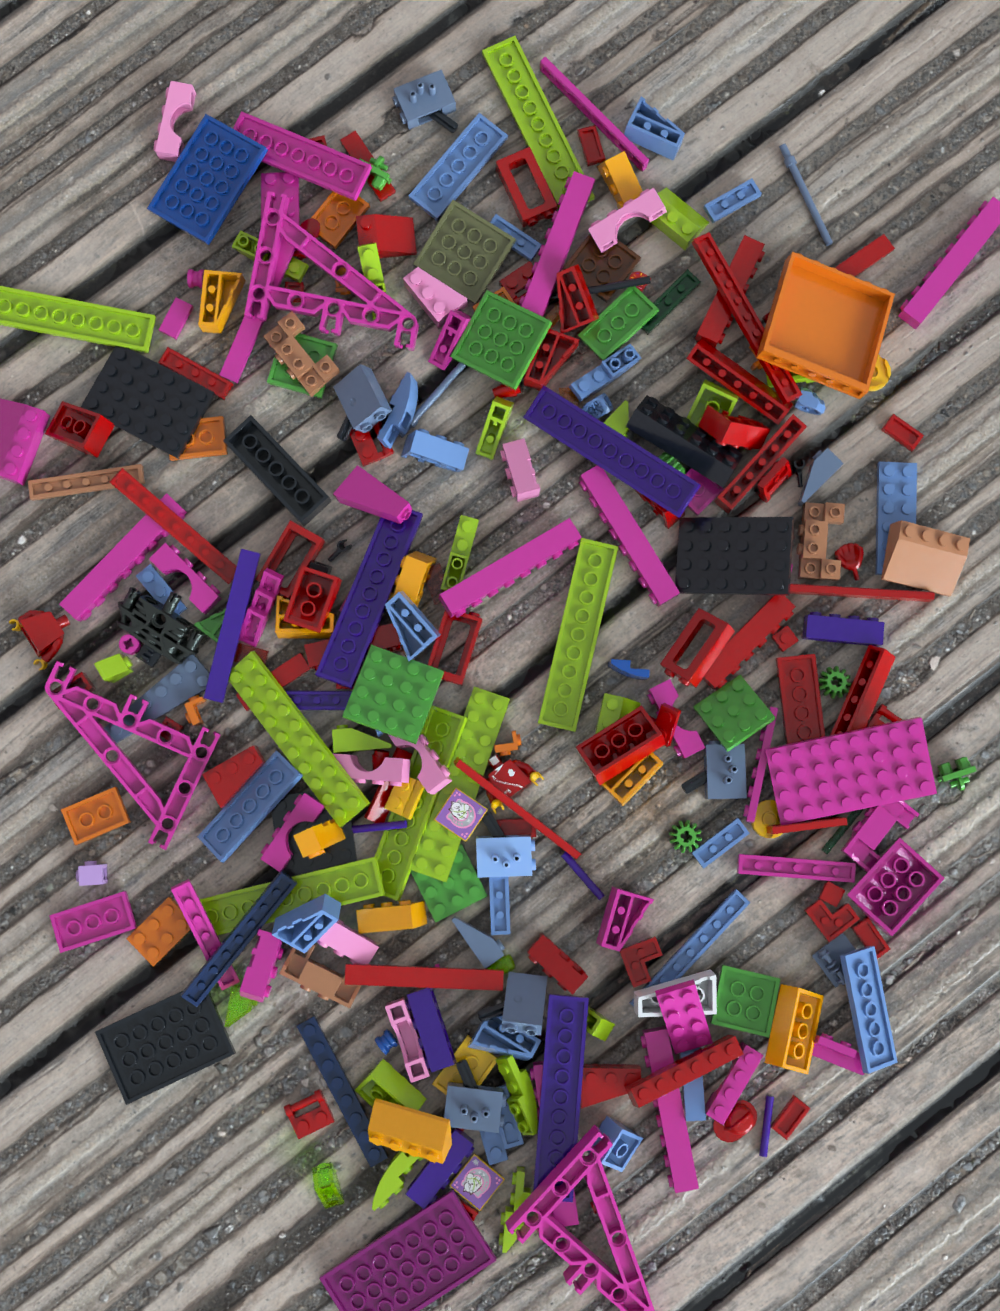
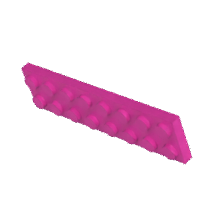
(306, 157)

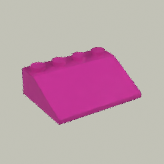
(19, 439)
(895, 887)

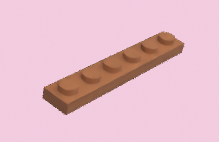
(80, 482)

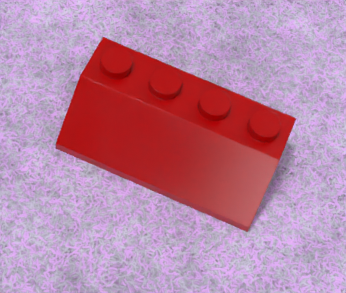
(621, 745)

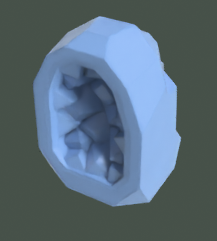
(809, 402)
(598, 406)

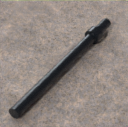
(610, 286)

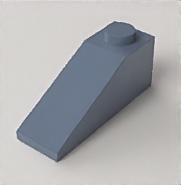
(822, 468)
(482, 944)

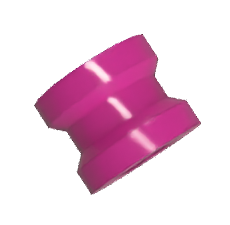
(195, 278)
(134, 644)

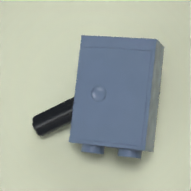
(361, 400)
(522, 1004)

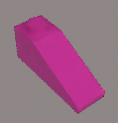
(448, 338)

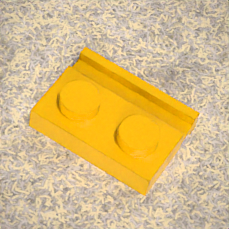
(405, 798)

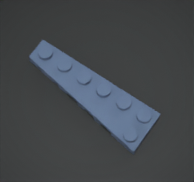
(171, 691)

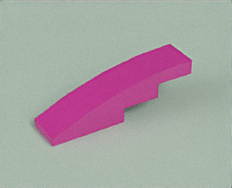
(261, 607)

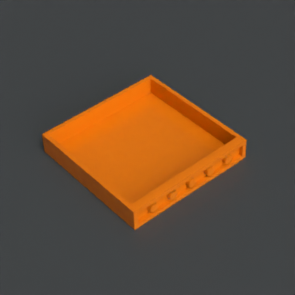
(826, 325)

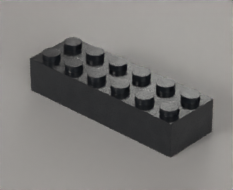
(684, 440)
(277, 470)

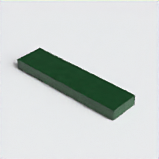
(671, 299)

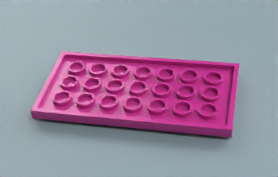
(851, 771)

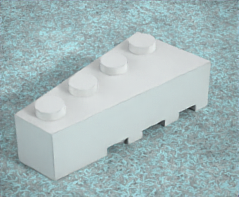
(647, 1004)

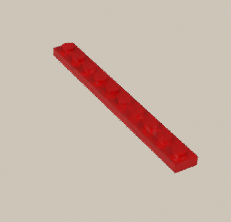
(743, 313)

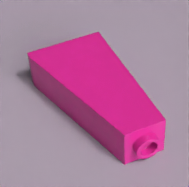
(371, 496)

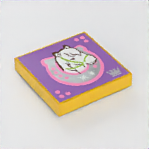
(460, 814)
(477, 1181)

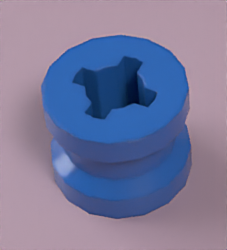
(386, 1041)

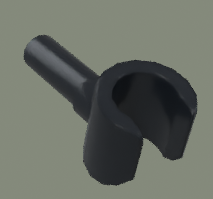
(798, 470)
(340, 548)

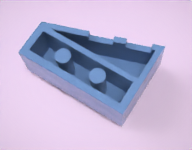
(435, 450)
(493, 1040)

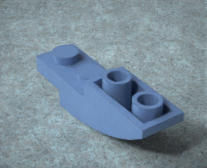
(605, 373)
(404, 407)

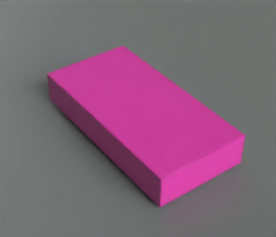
(176, 318)

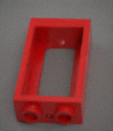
(527, 216)
(282, 546)
(475, 624)
(707, 654)

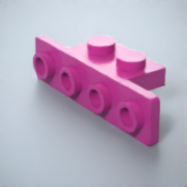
(837, 1054)

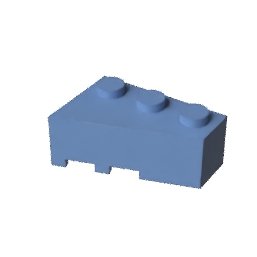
(653, 131)
(411, 625)
(307, 923)

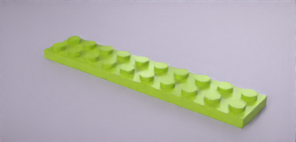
(532, 114)
(76, 319)
(578, 635)
(297, 739)
(438, 844)
(400, 846)
(343, 882)

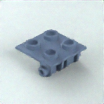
(829, 958)

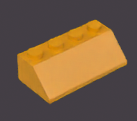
(794, 1029)
(410, 1131)

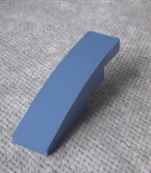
(693, 1096)

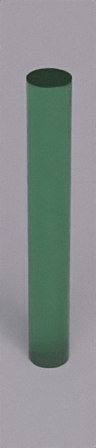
(840, 831)

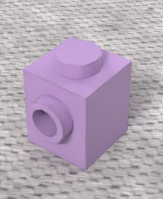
(92, 874)

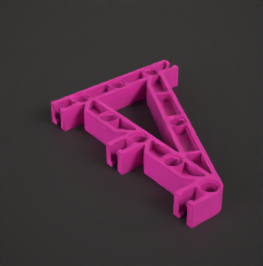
(388, 311)
(75, 707)
(546, 1197)

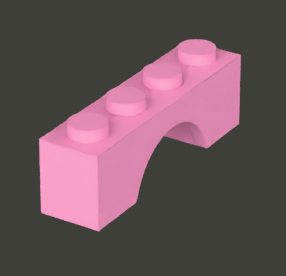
(179, 100)
(646, 206)
(392, 769)
(432, 774)
(408, 1039)

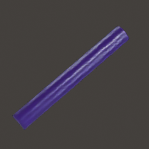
(379, 826)
(582, 875)
(766, 1126)

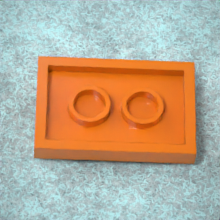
(338, 217)
(206, 440)
(95, 816)
(160, 932)

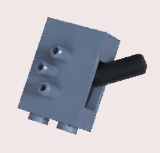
(425, 101)
(722, 774)
(473, 1105)

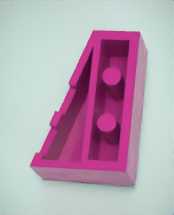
(620, 917)
(262, 967)

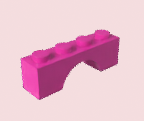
(169, 561)
(685, 741)
(278, 852)
(725, 1097)

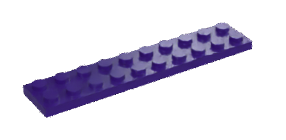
(612, 451)
(367, 600)
(560, 1083)

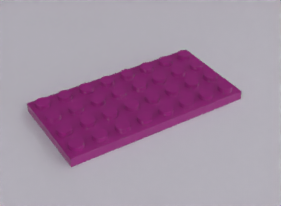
(411, 1261)

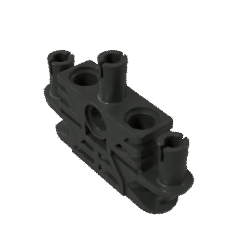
(148, 626)

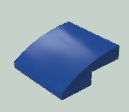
(623, 668)

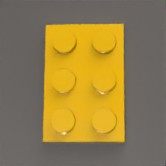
(479, 1062)

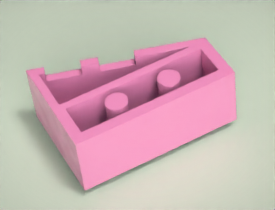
(433, 295)
(520, 470)
(349, 943)

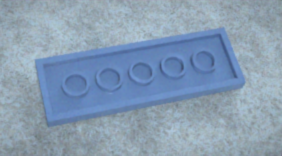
(458, 166)
(894, 501)
(250, 806)
(868, 1009)

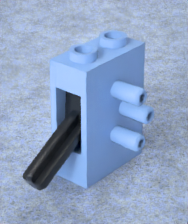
(503, 854)

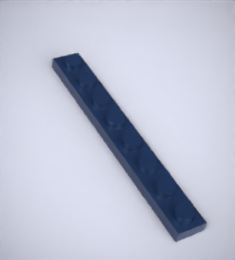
(238, 938)
(341, 1089)

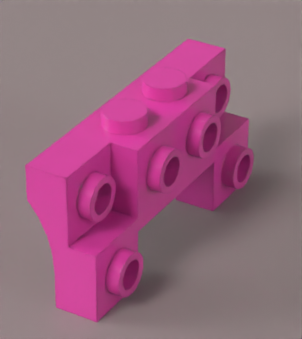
(872, 830)

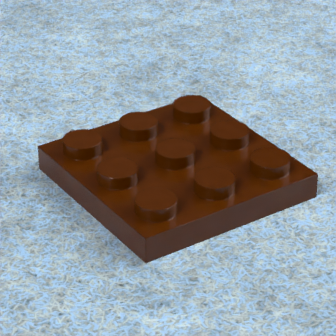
(604, 267)

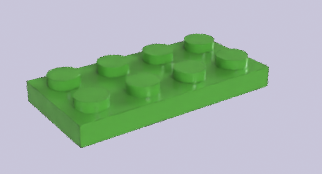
(618, 323)

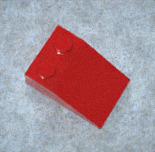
(391, 233)
(80, 429)
(312, 599)

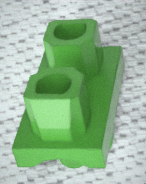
(381, 177)
(964, 768)

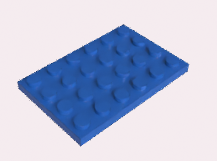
(207, 179)

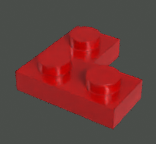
(667, 721)
(830, 923)
(635, 958)

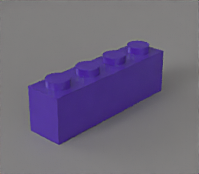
(843, 630)
(431, 1029)
(436, 1175)

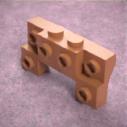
(299, 364)
(814, 541)
(318, 978)

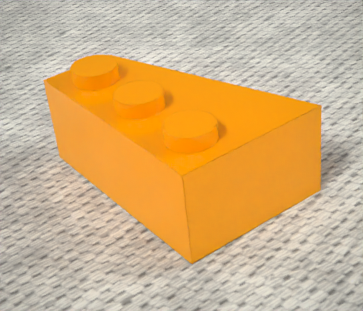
(620, 179)
(218, 298)
(413, 575)
(288, 630)
(630, 781)
(317, 838)
(391, 916)

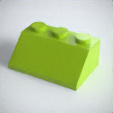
(680, 221)
(613, 709)
(389, 1085)

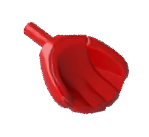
(851, 557)

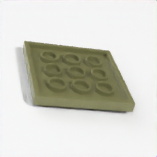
(464, 251)

